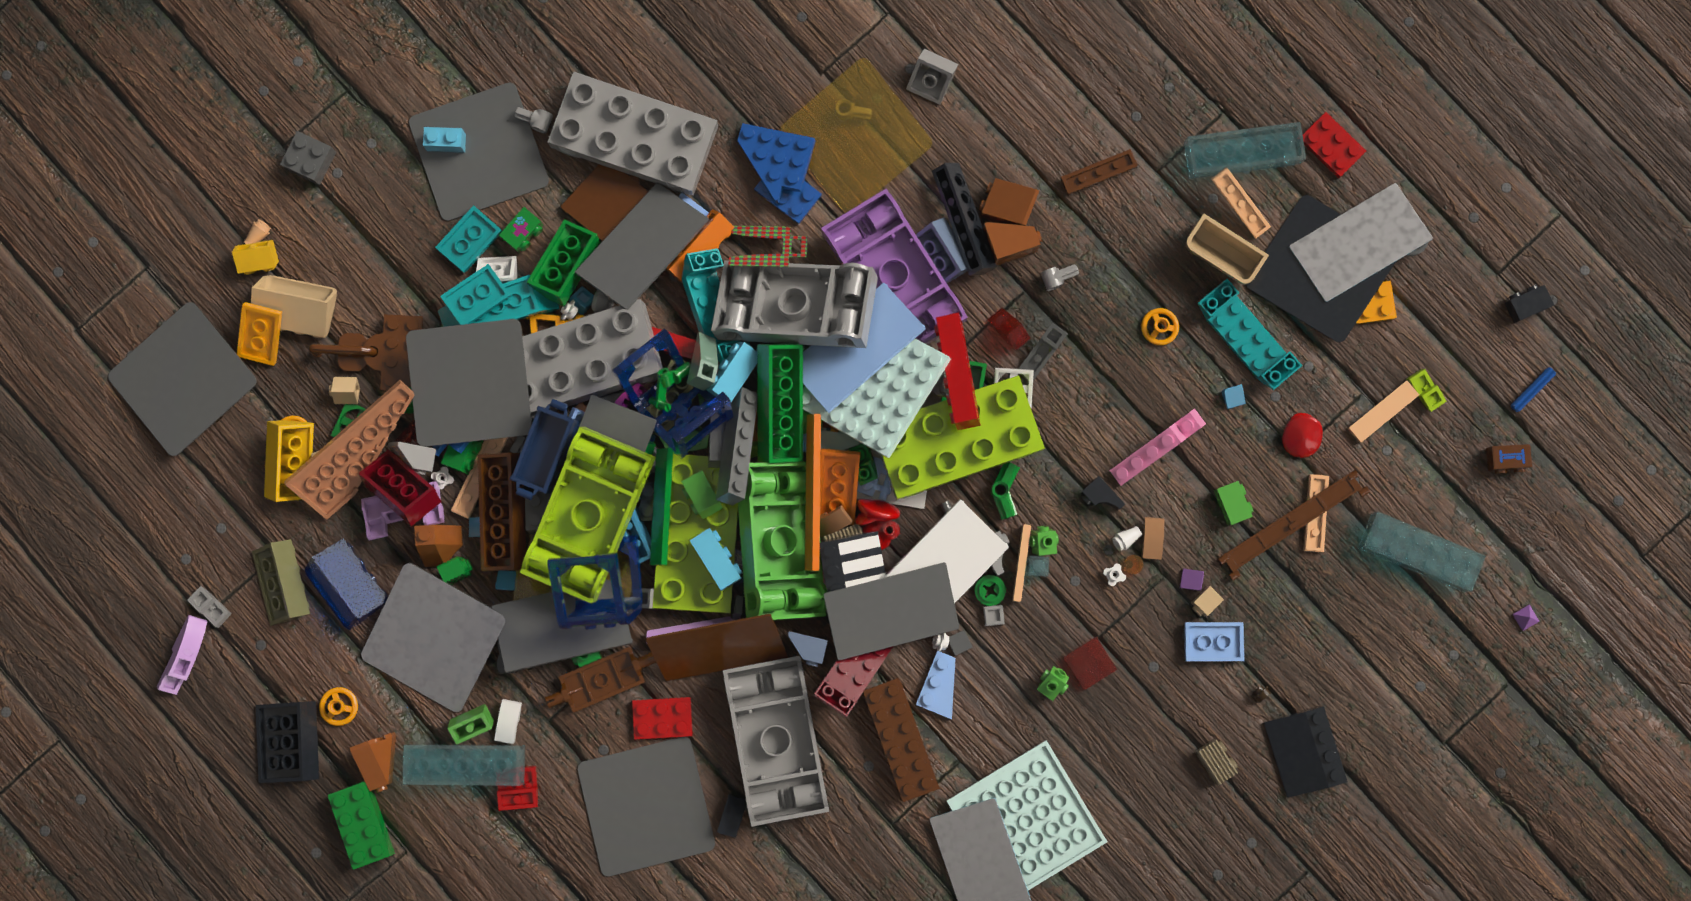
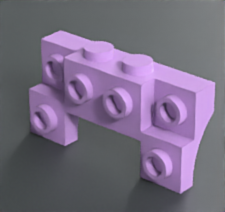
(378, 515)

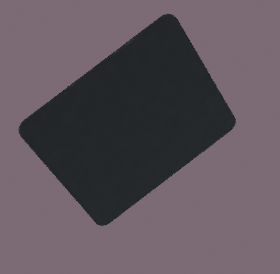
(1290, 288)

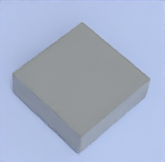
(993, 615)

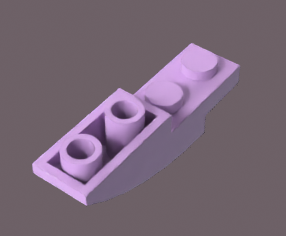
(184, 655)

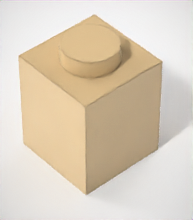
(345, 390)
(1206, 601)

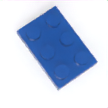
(792, 203)

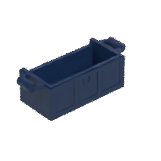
(544, 450)

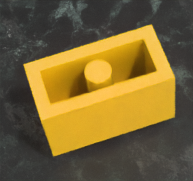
(255, 257)

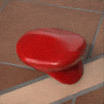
(1302, 435)
(875, 510)

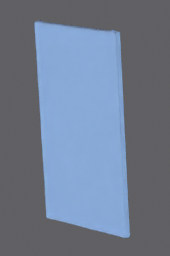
(837, 372)

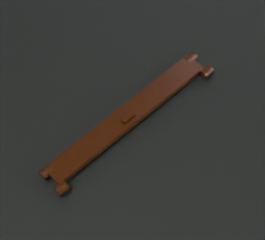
(1292, 522)

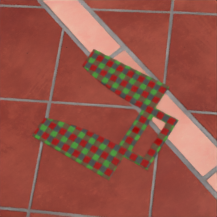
(768, 260)

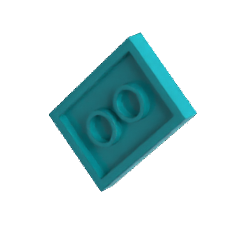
(469, 239)
(475, 295)

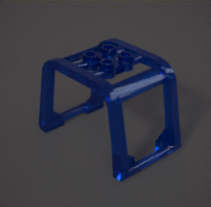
(688, 420)
(603, 611)

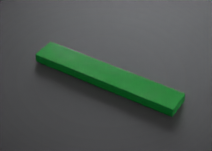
(661, 507)

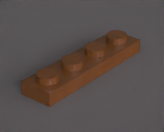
(1099, 172)

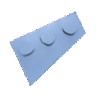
(939, 686)

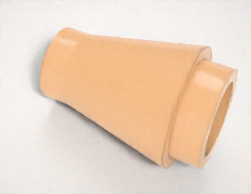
(257, 232)

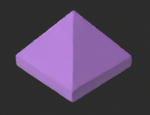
(1525, 617)

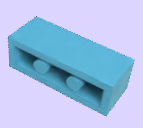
(734, 370)
(716, 558)

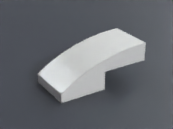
(508, 721)

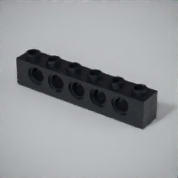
(964, 219)

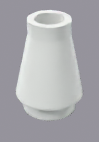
(1125, 539)

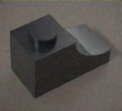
(1100, 493)

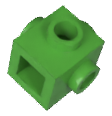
(1043, 541)
(1053, 682)

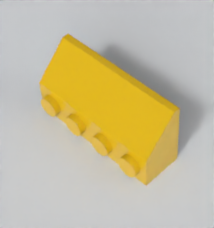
(287, 449)

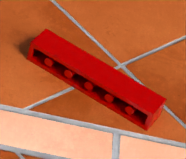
(958, 372)

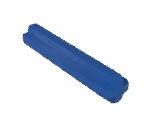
(1533, 389)

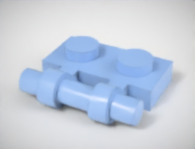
(869, 488)

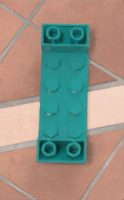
(702, 291)
(522, 304)
(1247, 336)

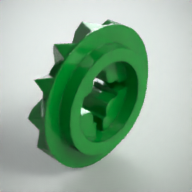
(999, 589)

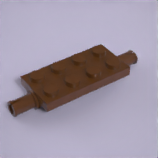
(601, 679)

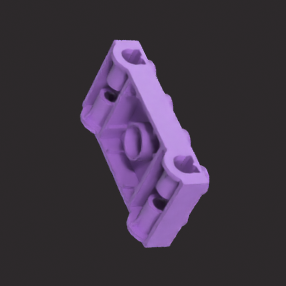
(883, 239)

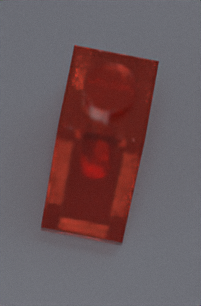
(1009, 328)

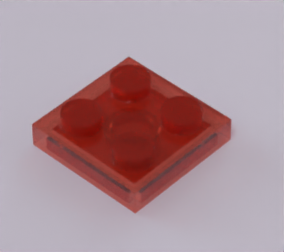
(1090, 663)

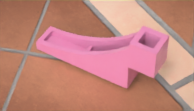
(1157, 447)

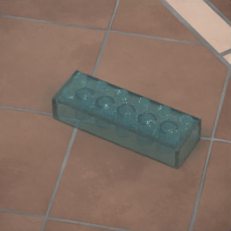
(1245, 150)
(1421, 552)
(463, 764)

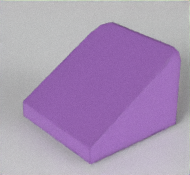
(1192, 579)

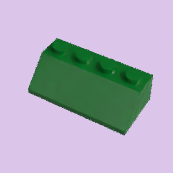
(555, 272)

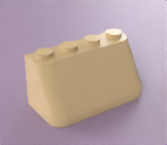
(1225, 250)
(304, 305)

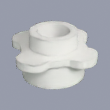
(569, 310)
(448, 479)
(1119, 575)
(940, 641)

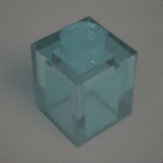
(1038, 566)

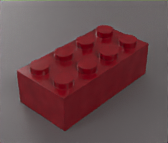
(400, 487)

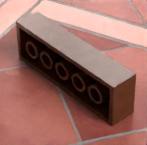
(500, 513)
(901, 739)

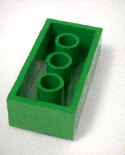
(361, 825)

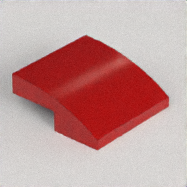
(520, 796)

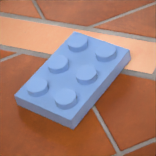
(1214, 641)

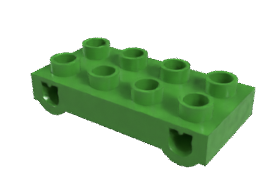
(774, 544)

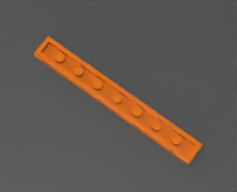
(812, 521)

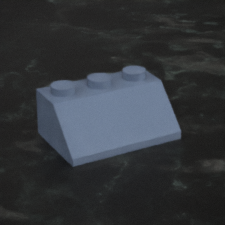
(943, 249)
(809, 647)

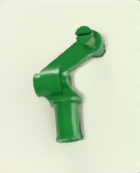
(666, 379)

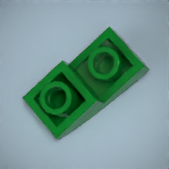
(867, 465)

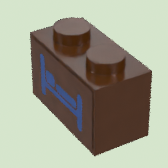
(1509, 458)

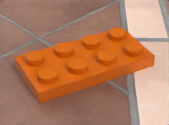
(839, 481)

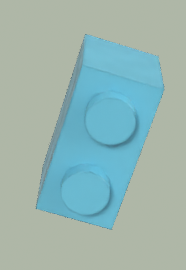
(444, 139)

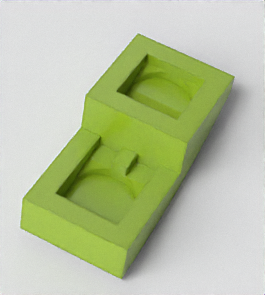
(1428, 392)

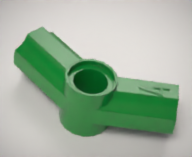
(1004, 502)

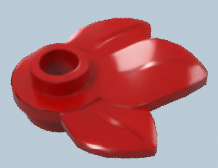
(881, 527)

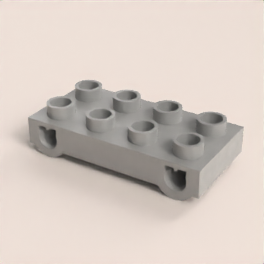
(633, 133)
(796, 304)
(579, 356)
(775, 741)

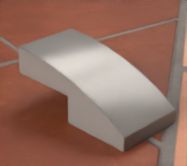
(209, 606)

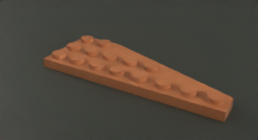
(333, 472)

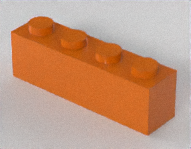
(707, 238)

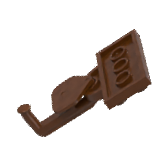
(390, 359)

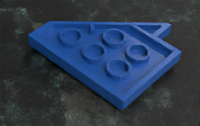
(777, 157)

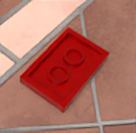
(1332, 145)
(662, 718)

